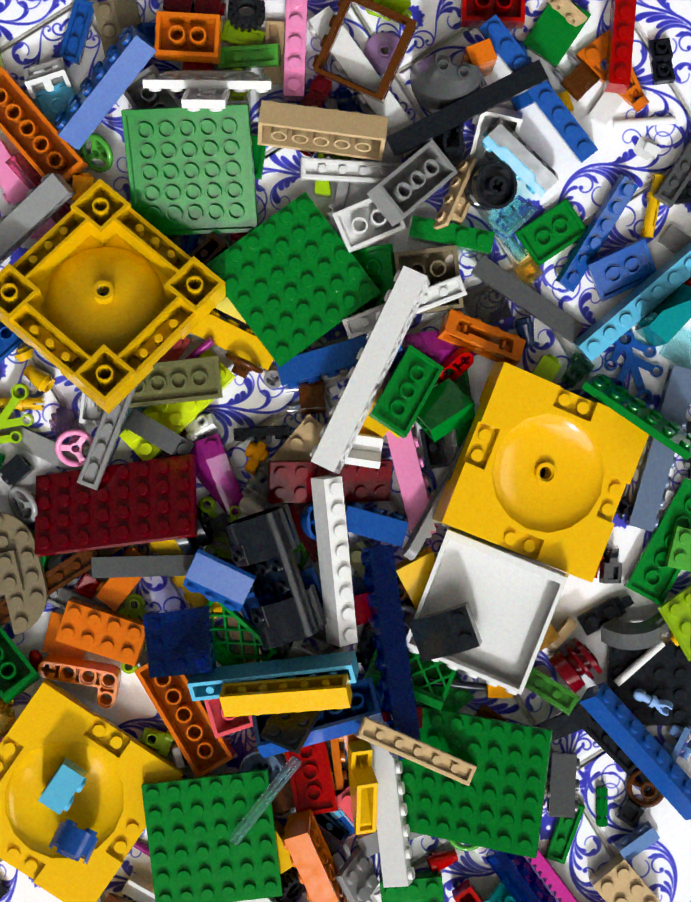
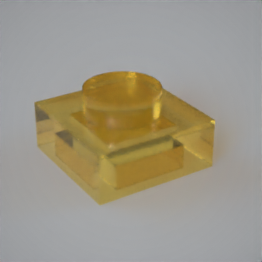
(528, 271)

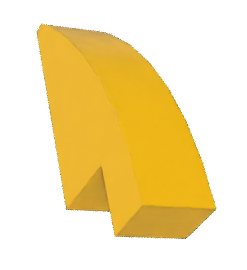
(362, 787)

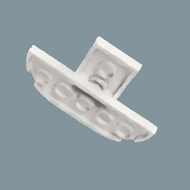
(207, 87)

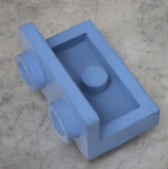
(637, 841)

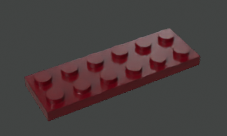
(291, 481)

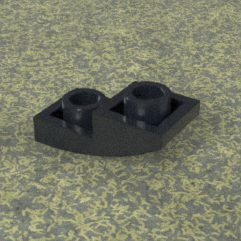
(661, 61)

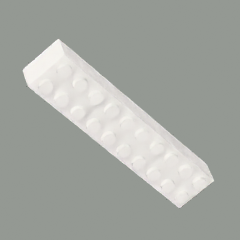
(370, 370)

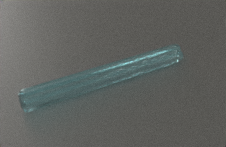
(265, 800)

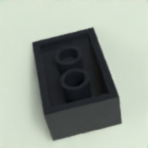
(445, 632)

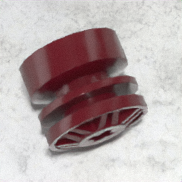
(575, 664)

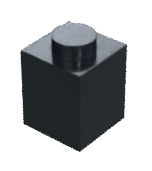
(16, 470)

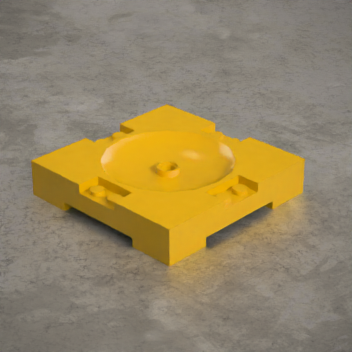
(115, 338)
(498, 482)
(110, 802)

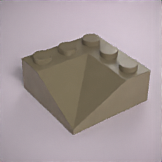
(437, 265)

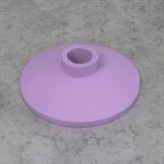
(373, 50)

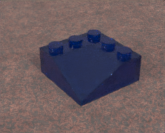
(179, 641)

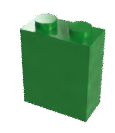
(445, 410)

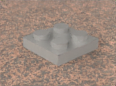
(357, 878)

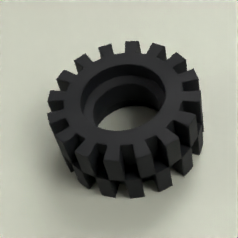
(246, 22)
(291, 886)

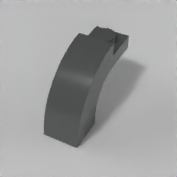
(157, 434)
(633, 635)

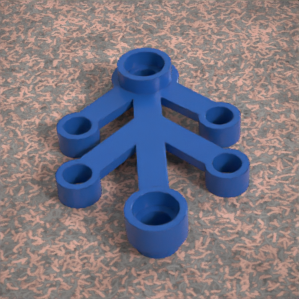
(632, 363)

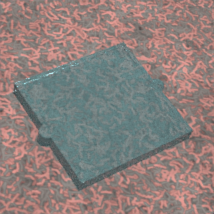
(679, 349)

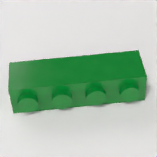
(464, 237)

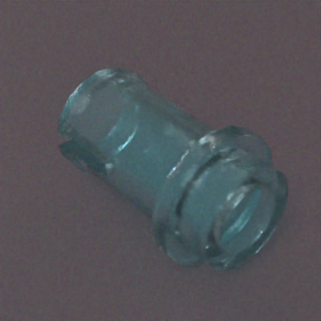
(515, 249)

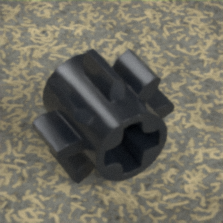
(624, 510)

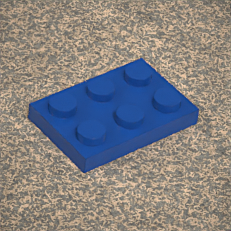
(621, 269)

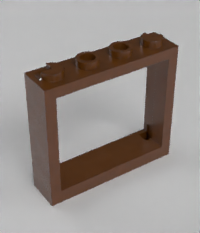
(329, 40)

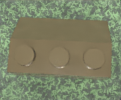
(113, 17)

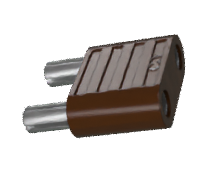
(579, 80)
(311, 398)

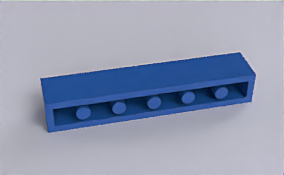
(322, 362)

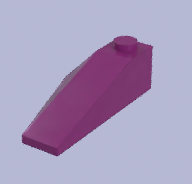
(432, 346)
(217, 472)

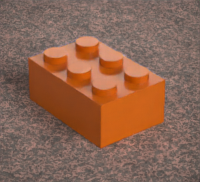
(188, 37)

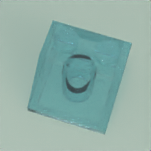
(511, 218)

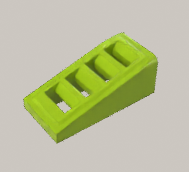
(322, 188)

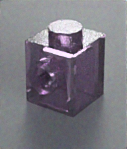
(63, 420)

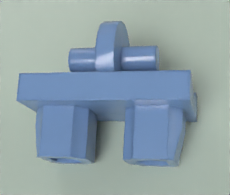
(682, 734)

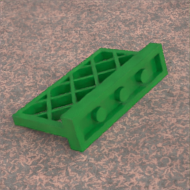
(223, 651)
(420, 694)

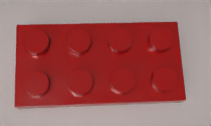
(313, 780)

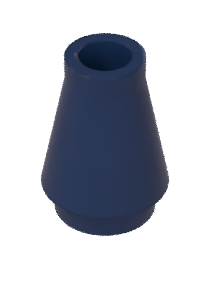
(525, 329)

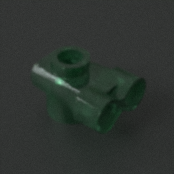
(578, 367)

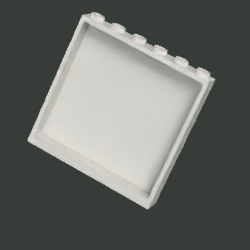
(509, 602)

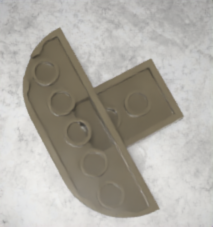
(21, 574)

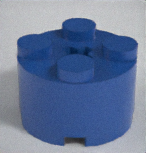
(74, 841)

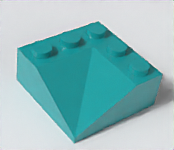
(667, 317)

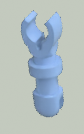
(652, 701)

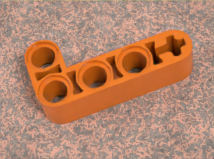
(50, 670)

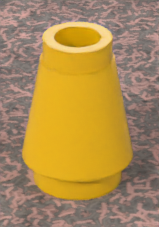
(40, 379)

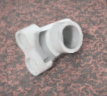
(201, 426)

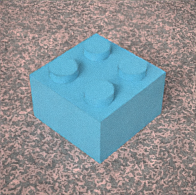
(60, 790)

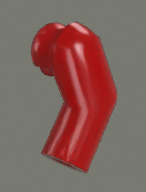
(35, 658)

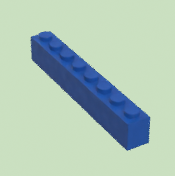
(541, 95)
(639, 746)

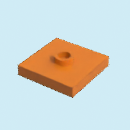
(54, 647)

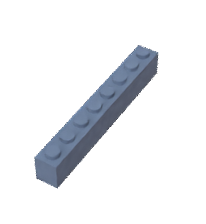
(658, 458)

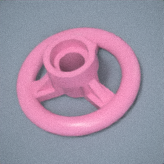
(78, 439)

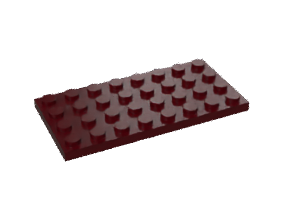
(131, 507)

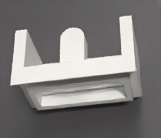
(44, 73)

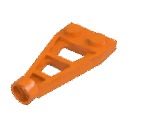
(596, 53)

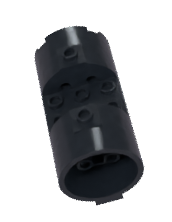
(285, 605)

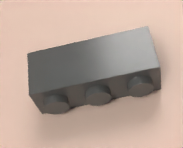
(562, 784)

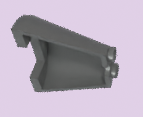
(441, 83)

